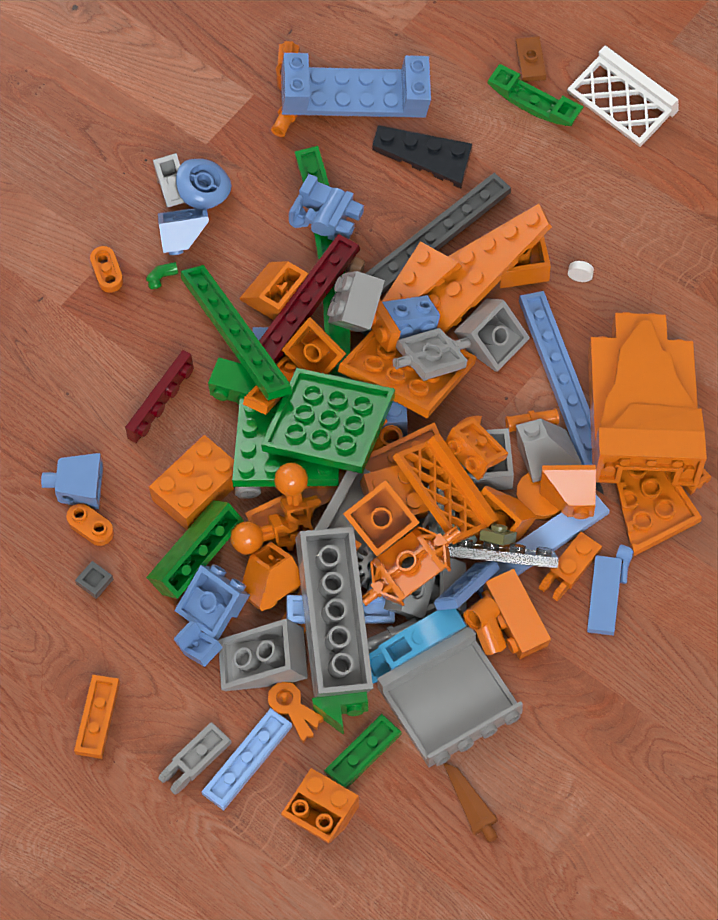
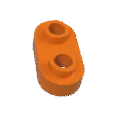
(107, 271)
(89, 523)

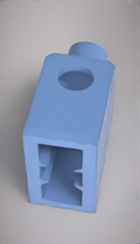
(77, 480)

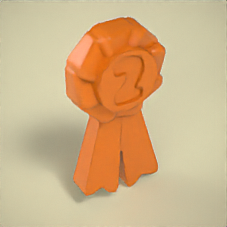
(286, 700)

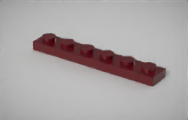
(309, 295)

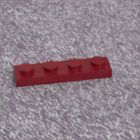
(159, 396)

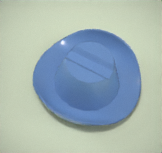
(202, 183)

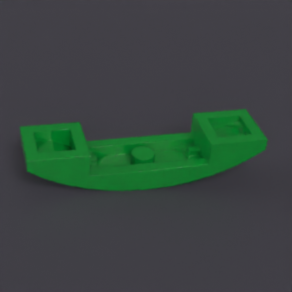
(532, 100)

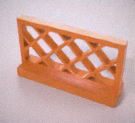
(453, 481)

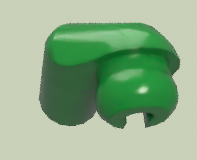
(159, 272)

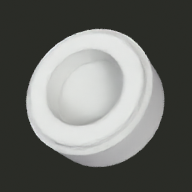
(580, 271)

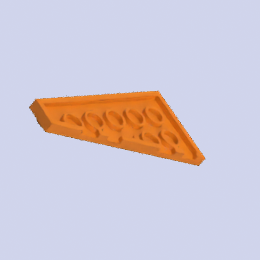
(485, 263)
(653, 508)

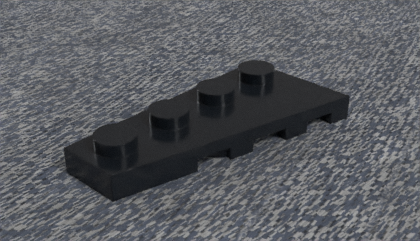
(437, 155)

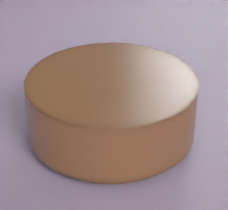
(357, 265)

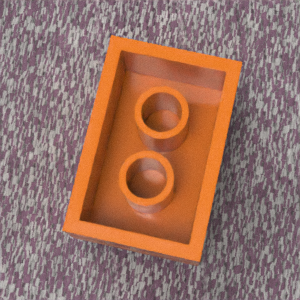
(194, 482)

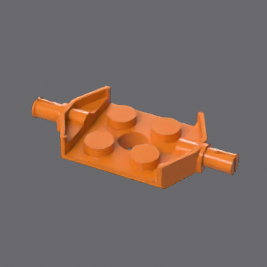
(430, 558)

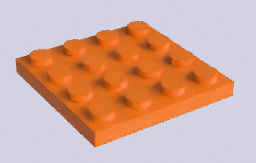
(375, 366)

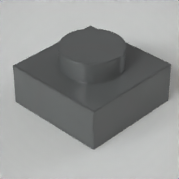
(94, 579)

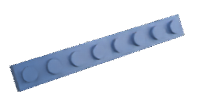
(559, 371)

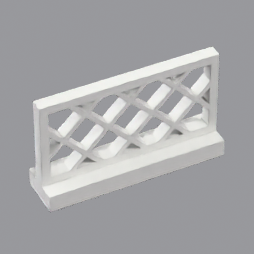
(639, 84)

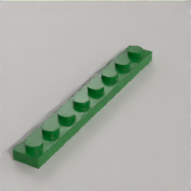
(236, 333)

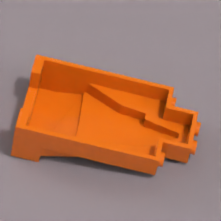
(644, 402)

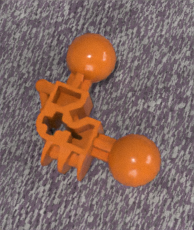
(291, 481)

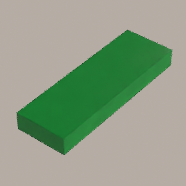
(363, 751)

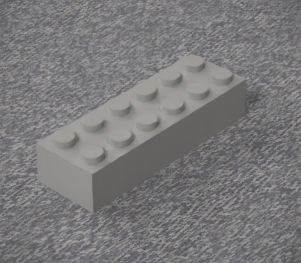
(333, 612)

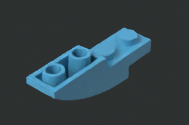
(415, 641)

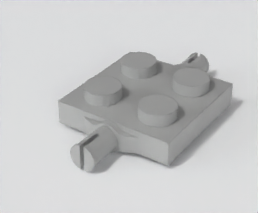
(431, 353)

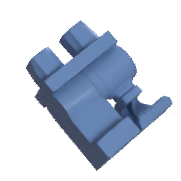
(326, 211)

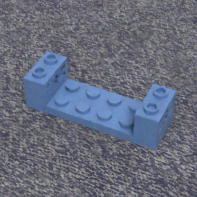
(355, 90)

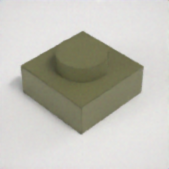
(498, 535)

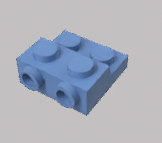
(212, 600)

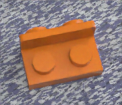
(475, 447)

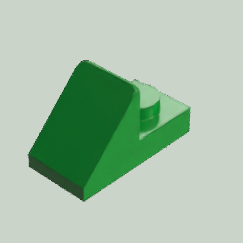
(334, 706)

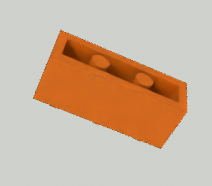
(517, 614)

